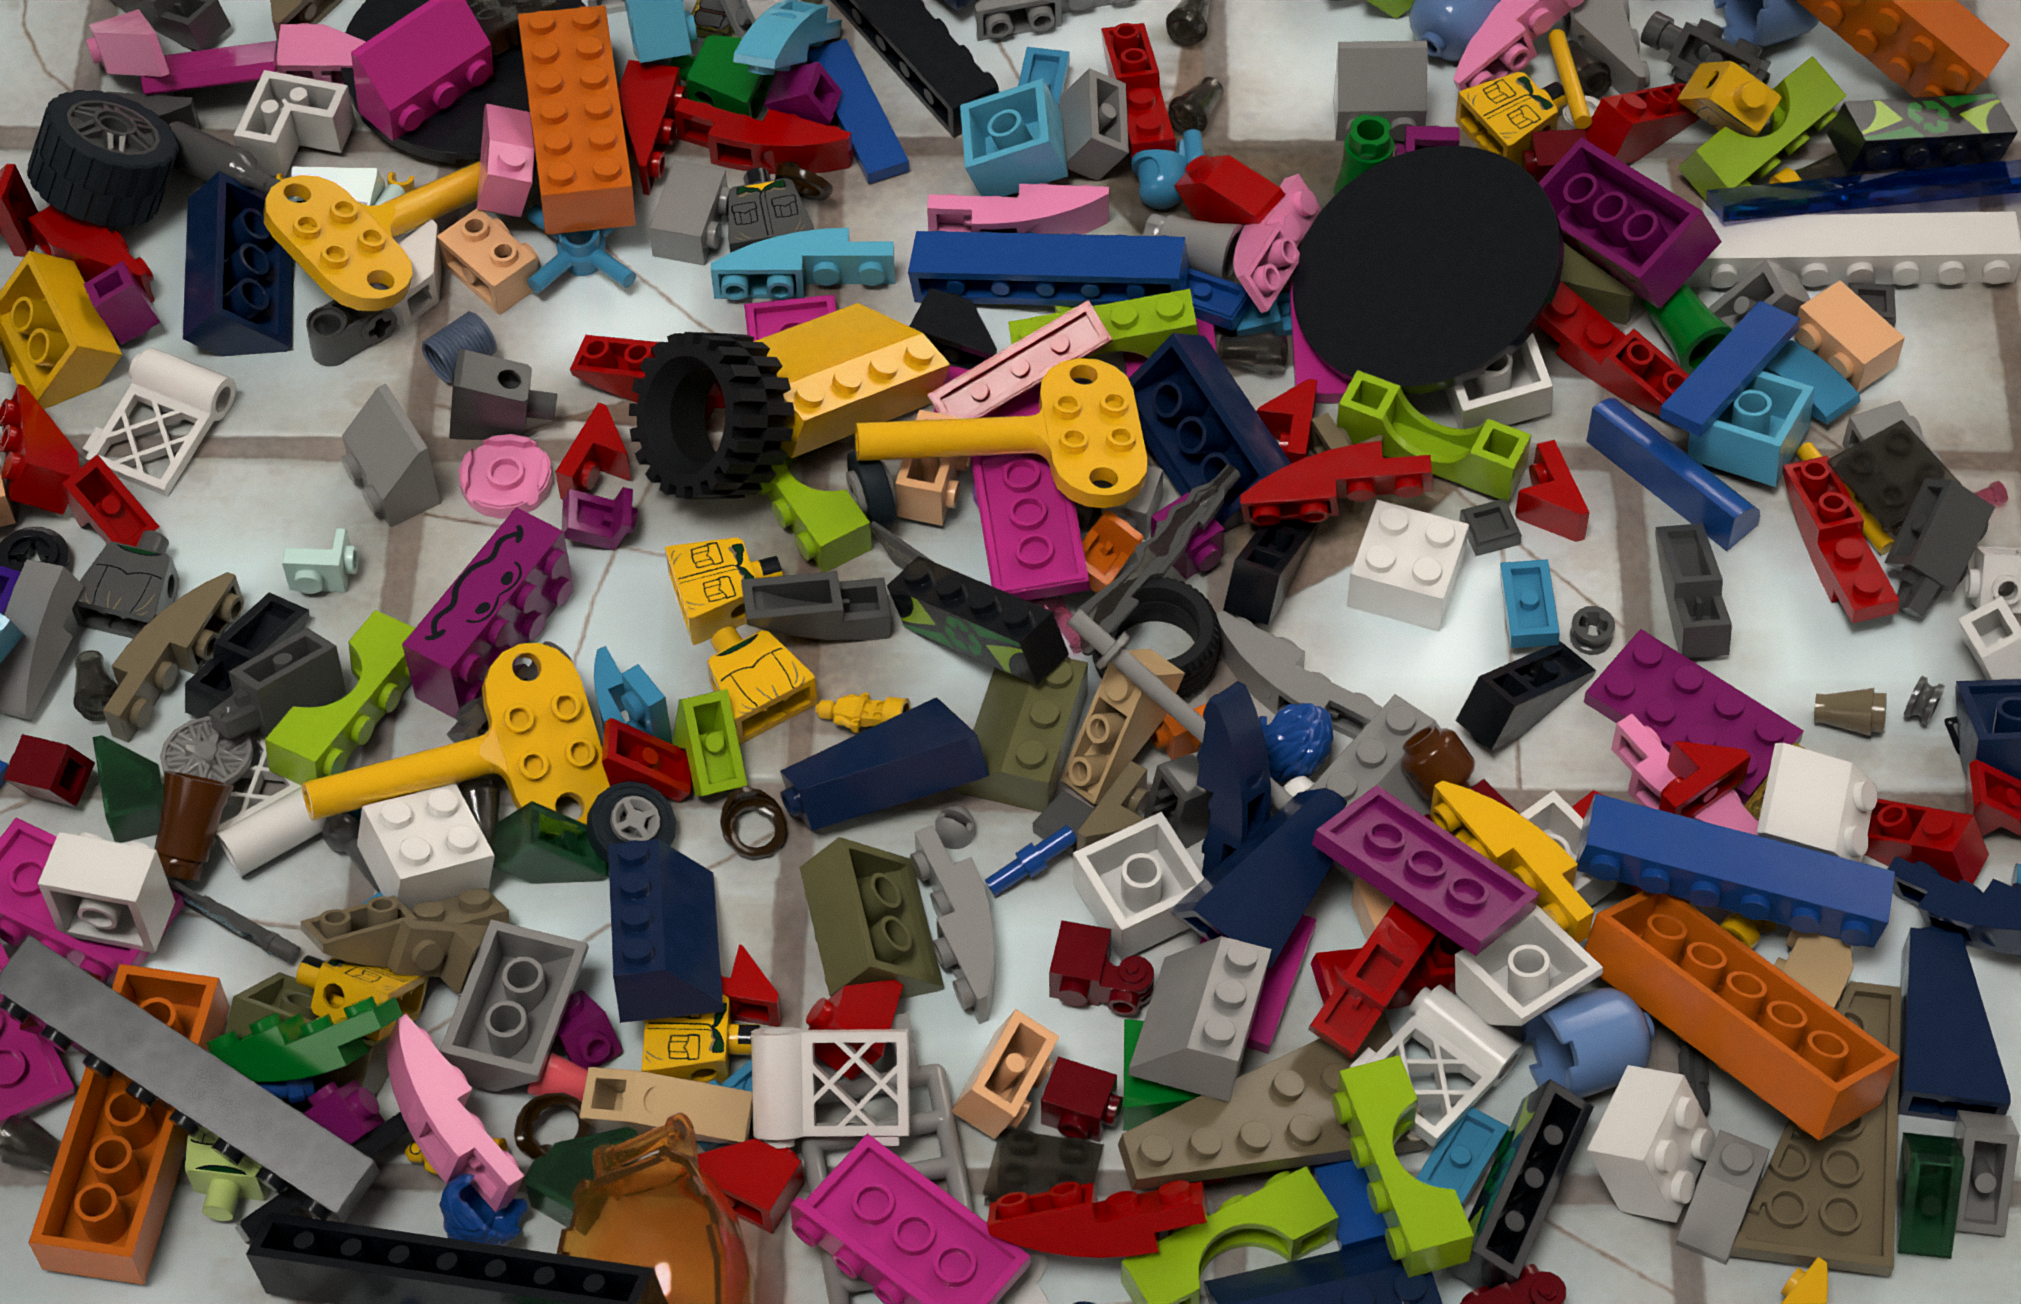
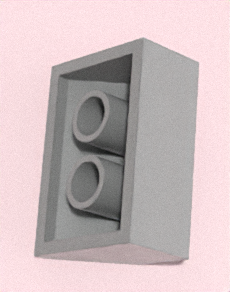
(1377, 755)
(512, 1006)
(1201, 1017)

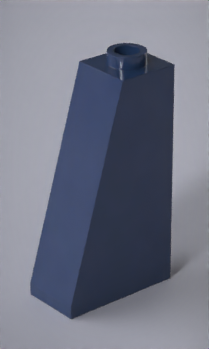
(884, 767)
(1267, 880)
(1945, 1033)

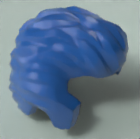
(1297, 741)
(472, 1219)

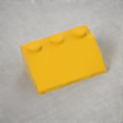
(52, 331)

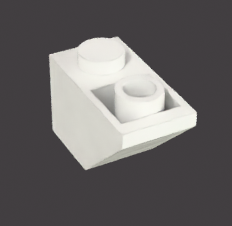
(426, 262)
(1994, 639)

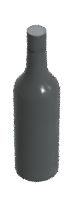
(206, 155)

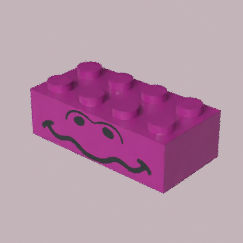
(1627, 222)
(487, 610)

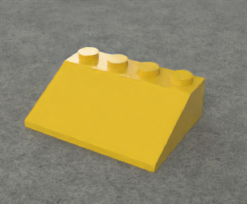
(851, 372)

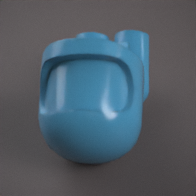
(1162, 169)

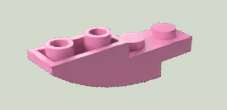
(1506, 39)
(1036, 210)
(1268, 250)
(1647, 759)
(432, 1105)

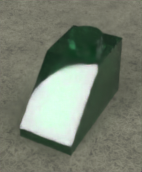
(130, 790)
(545, 848)
(555, 1177)
(1928, 1194)

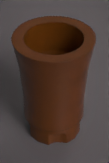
(189, 822)

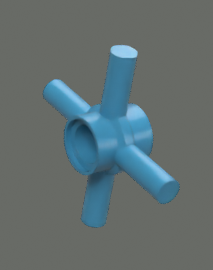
(579, 254)

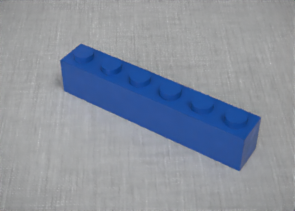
(1046, 267)
(1735, 871)

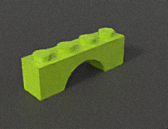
(1732, 158)
(1133, 324)
(1481, 457)
(825, 523)
(320, 739)
(1283, 1217)
(1422, 1220)

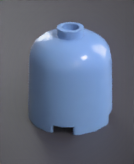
(1765, 20)
(1448, 24)
(1589, 1040)

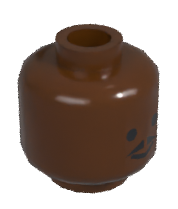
(1435, 757)

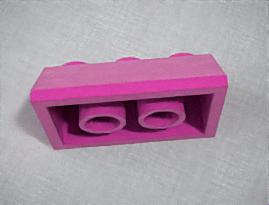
(420, 65)

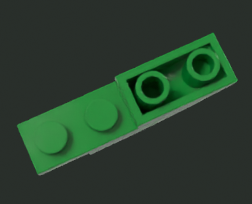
(301, 1049)

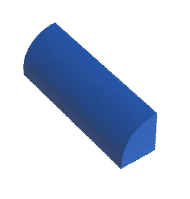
(1670, 473)

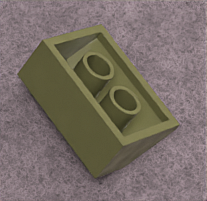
(1028, 734)
(869, 919)
(283, 995)

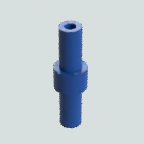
(1031, 860)

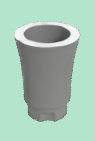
(1208, 243)

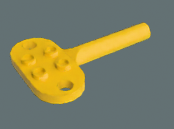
(353, 243)
(1080, 430)
(536, 741)

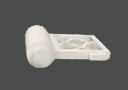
(175, 388)
(265, 822)
(1457, 1044)
(786, 1084)

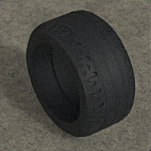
(1188, 609)

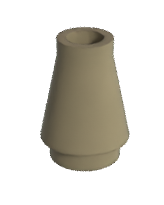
(1852, 710)

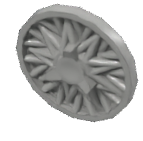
(206, 753)

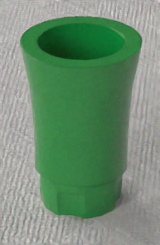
(1364, 147)
(1688, 327)

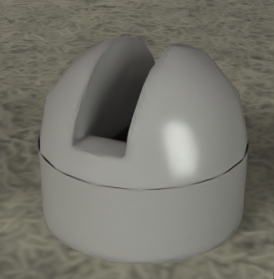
(950, 831)

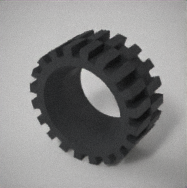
(673, 415)

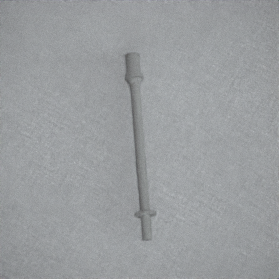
(1114, 652)

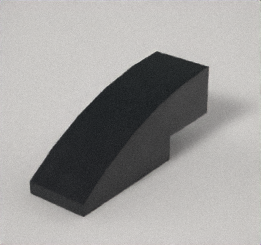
(256, 631)

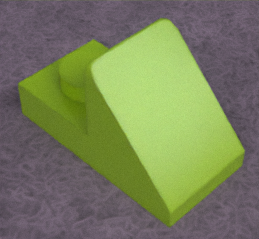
(711, 742)

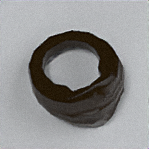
(806, 183)
(748, 799)
(531, 1111)

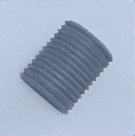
(464, 333)

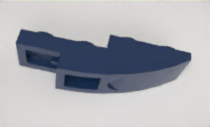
(1235, 771)
(1984, 919)

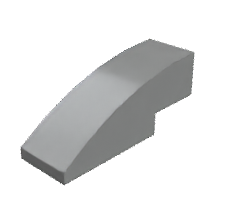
(39, 610)

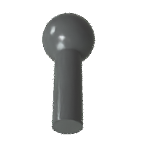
(341, 834)

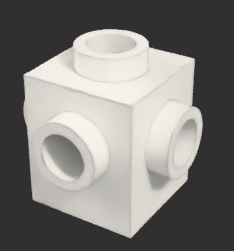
(1992, 569)

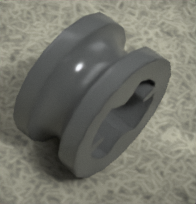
(1579, 633)
(1924, 700)

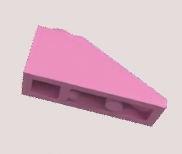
(127, 46)
(315, 51)
(505, 160)

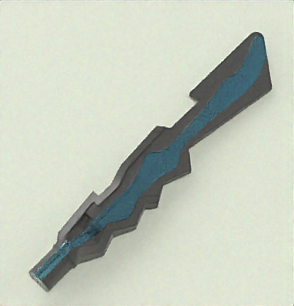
(238, 924)

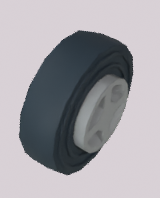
(872, 489)
(633, 808)

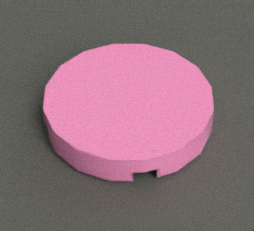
(505, 475)

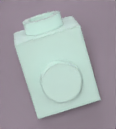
(321, 569)

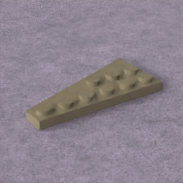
(1273, 1122)
(1839, 1191)

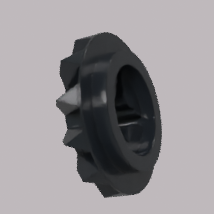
(22, 544)

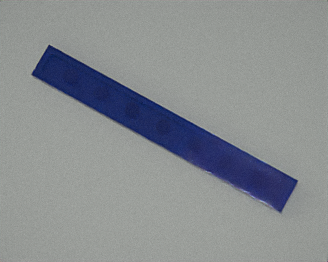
(1865, 191)

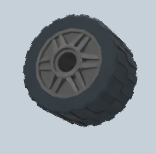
(102, 158)

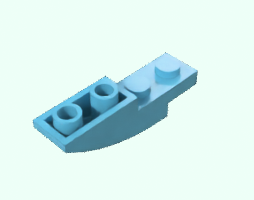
(784, 36)
(787, 262)

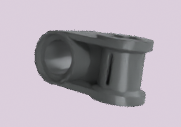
(342, 332)

